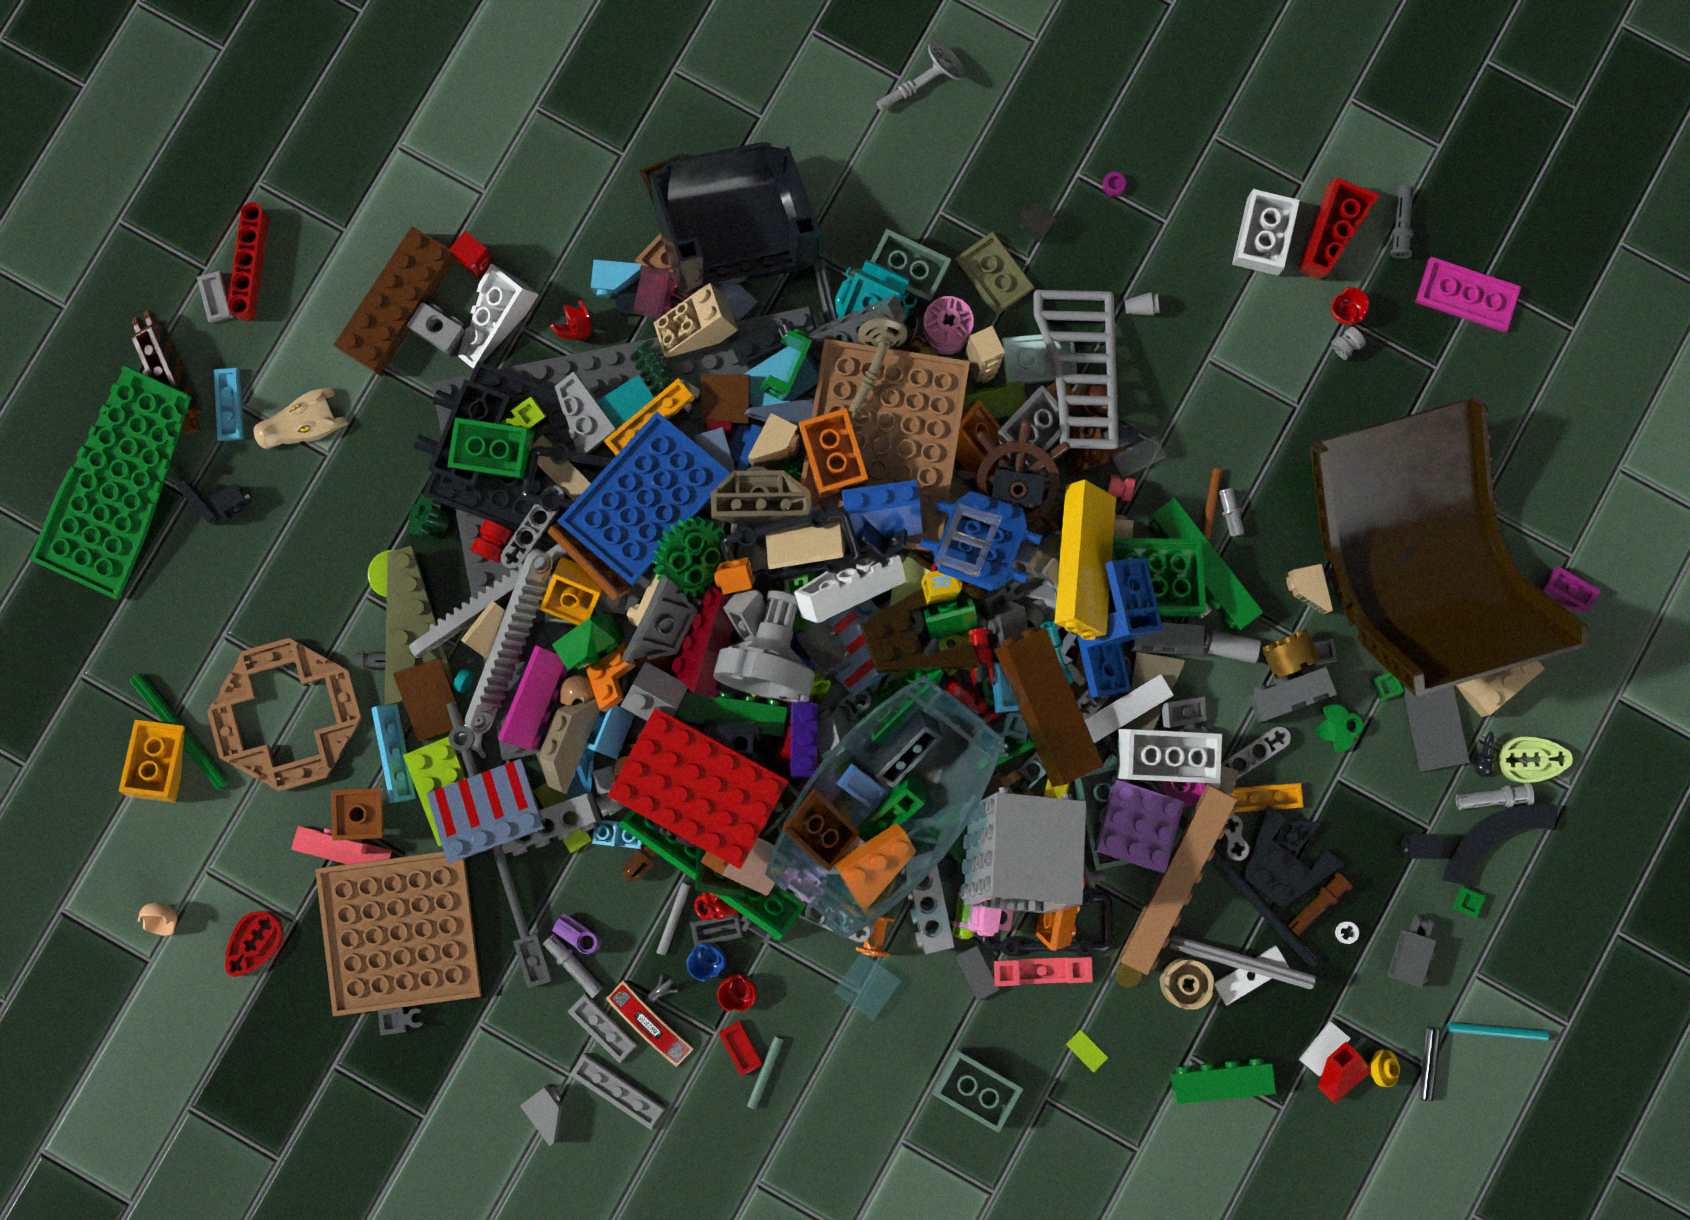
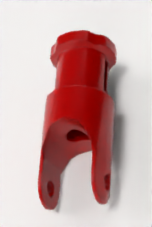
(979, 641)

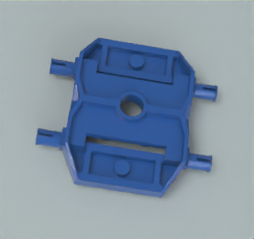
(1002, 553)

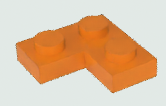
(605, 677)

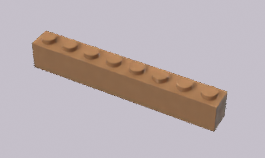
(1175, 885)

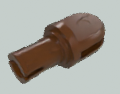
(639, 864)

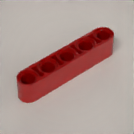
(244, 251)

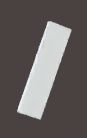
(1128, 707)

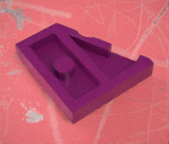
(1570, 590)

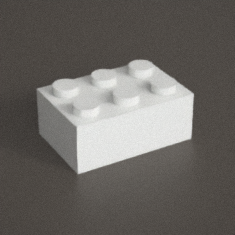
(1265, 232)

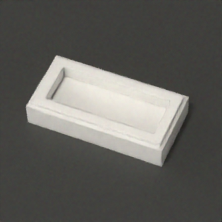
(1322, 1047)

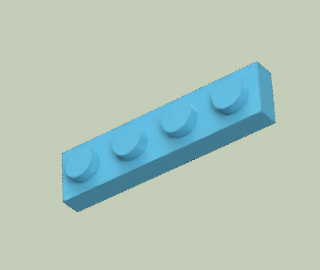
(392, 749)

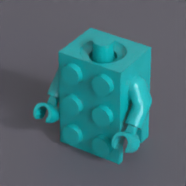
(869, 287)

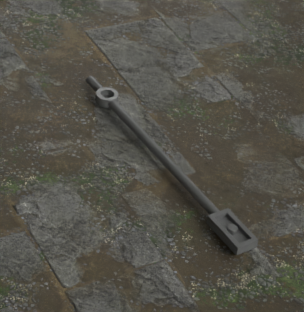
(528, 946)

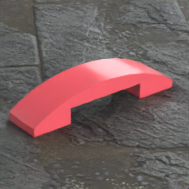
(1043, 971)

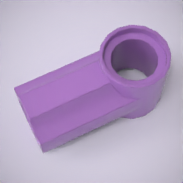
(575, 933)

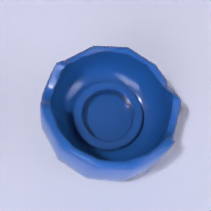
(706, 961)

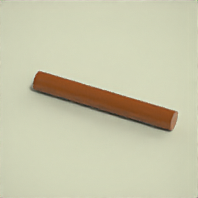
(1211, 502)

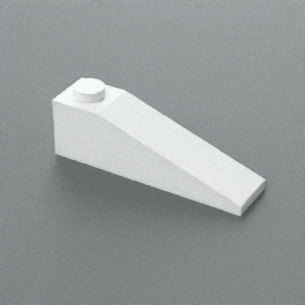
(498, 310)

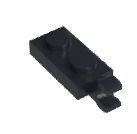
(760, 343)

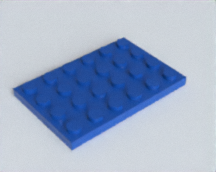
(640, 494)

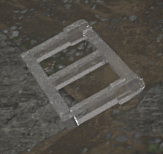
(968, 568)

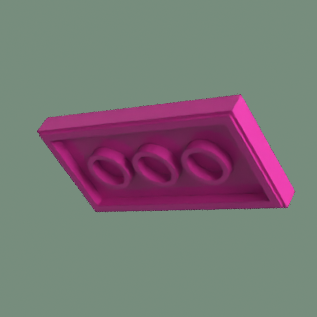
(1468, 294)

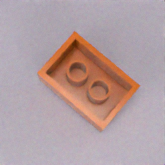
(833, 453)

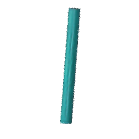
(1498, 1031)

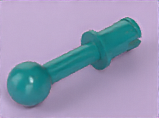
(1052, 631)

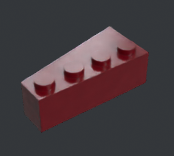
(702, 644)

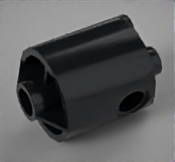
(734, 732)

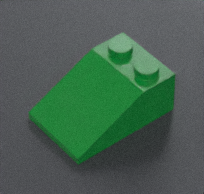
(490, 448)

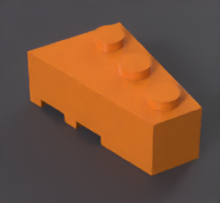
(875, 864)

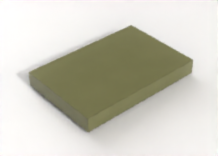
(994, 273)

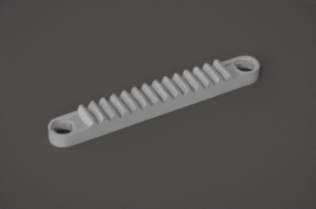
(471, 611)
(509, 641)

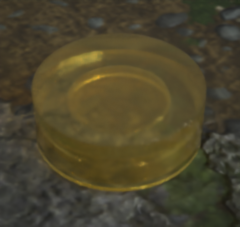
(1127, 976)

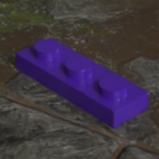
(803, 740)

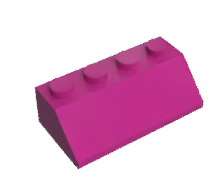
(534, 700)

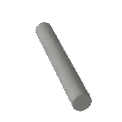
(673, 919)

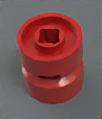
(491, 542)

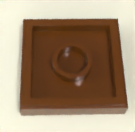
(725, 398)

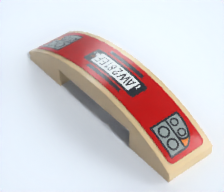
(649, 1024)

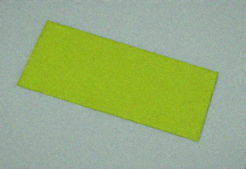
(1087, 1051)

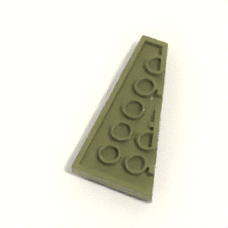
(407, 619)

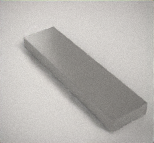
(617, 1091)

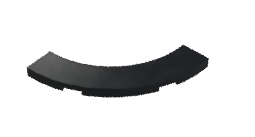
(1489, 831)

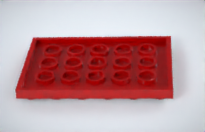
(698, 787)

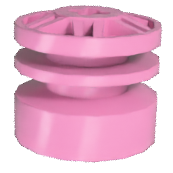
(943, 337)

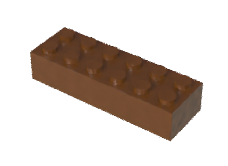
(401, 287)

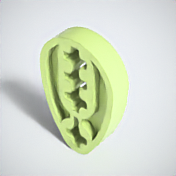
(1528, 748)

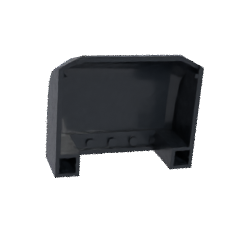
(734, 216)

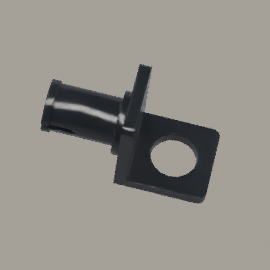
(874, 540)

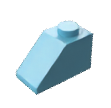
(613, 277)

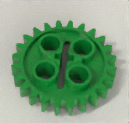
(678, 544)

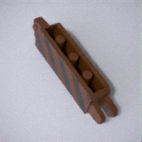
(163, 363)

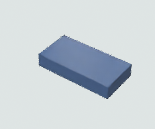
(862, 787)

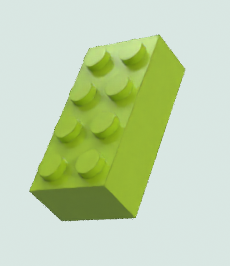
(432, 769)

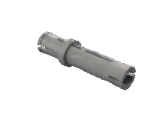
(572, 965)

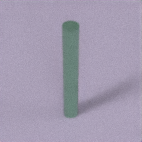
(765, 1072)

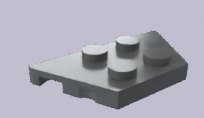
(662, 624)

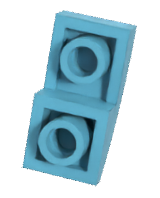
(612, 834)

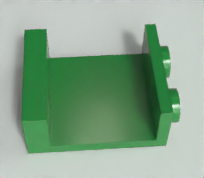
(776, 387)

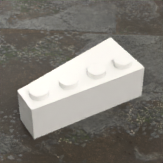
(850, 586)

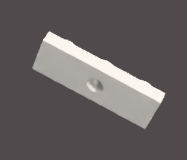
(1236, 982)

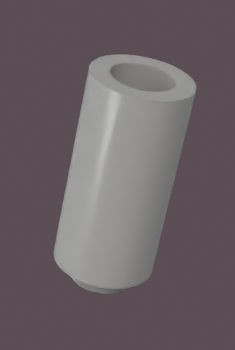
(1232, 646)

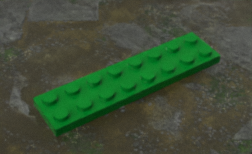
(771, 912)

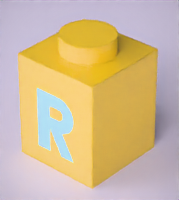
(940, 587)

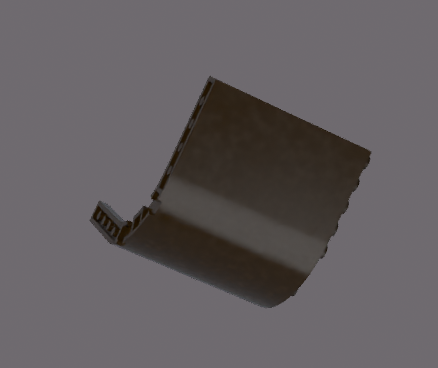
(1458, 597)

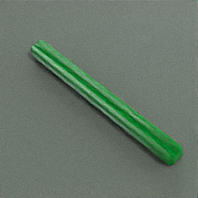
(190, 744)

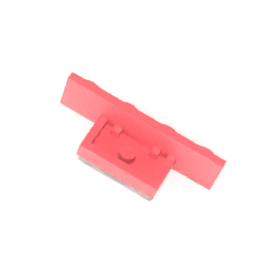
(342, 851)

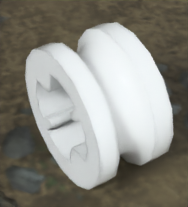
(1349, 940)

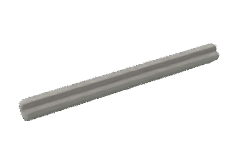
(1242, 962)

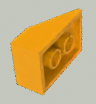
(153, 762)

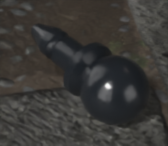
(1484, 765)

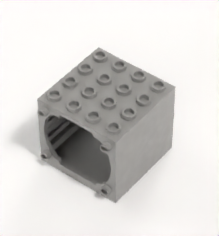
(1025, 853)

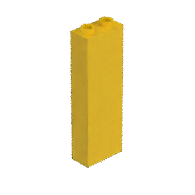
(1084, 551)

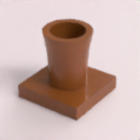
(346, 814)

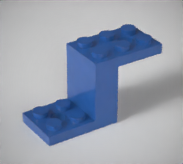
(1134, 618)

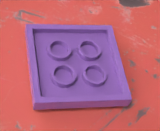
(1139, 826)

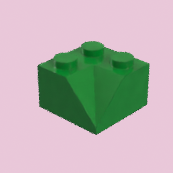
(589, 641)

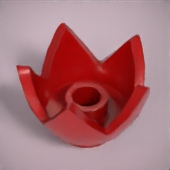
(577, 326)

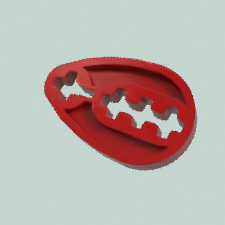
(244, 932)

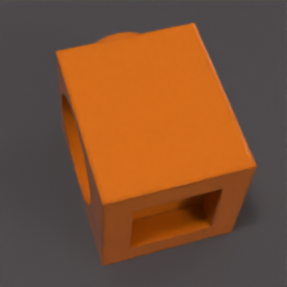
(734, 576)

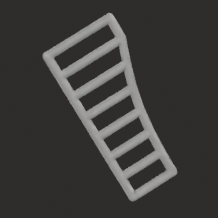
(1061, 378)

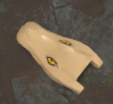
(303, 420)

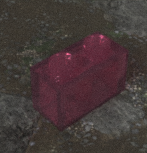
(654, 292)

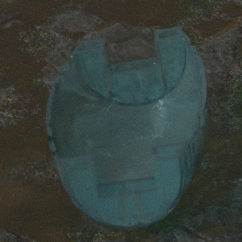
(955, 781)

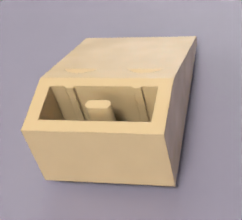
(696, 322)

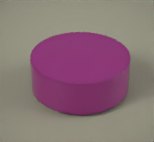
(1114, 184)

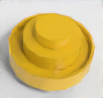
(1384, 1068)

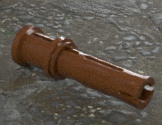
(1328, 896)

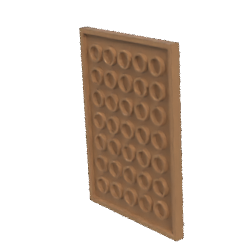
(903, 426)

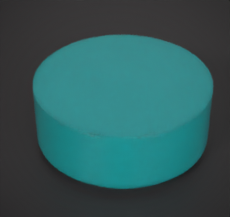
(463, 680)

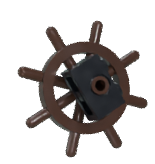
(1016, 483)

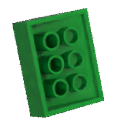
(1174, 571)

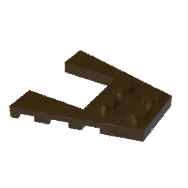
(895, 644)

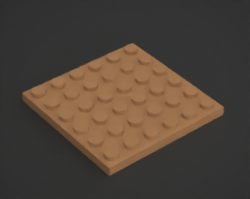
(397, 933)

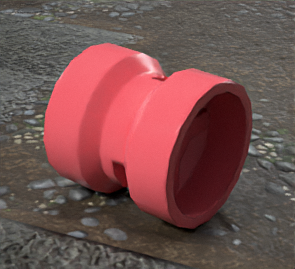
(1120, 487)

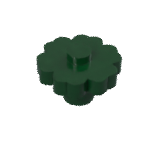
(427, 517)

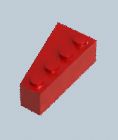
(1336, 222)

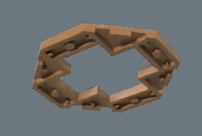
(240, 688)

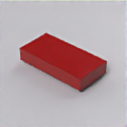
(740, 1048)

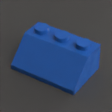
(885, 507)

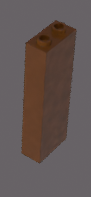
(1048, 706)

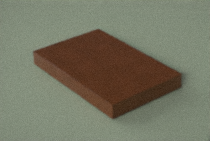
(425, 695)

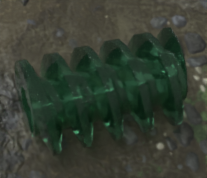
(651, 367)

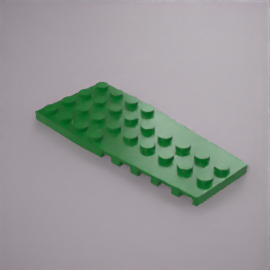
(114, 485)

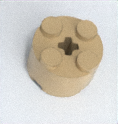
(1201, 983)

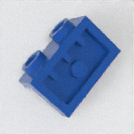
(743, 444)

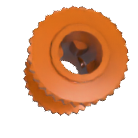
(879, 935)

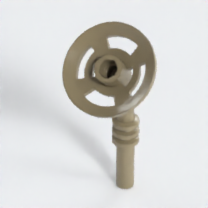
(883, 340)

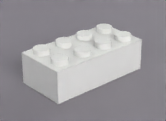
(1169, 756)

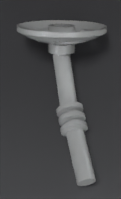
(940, 66)

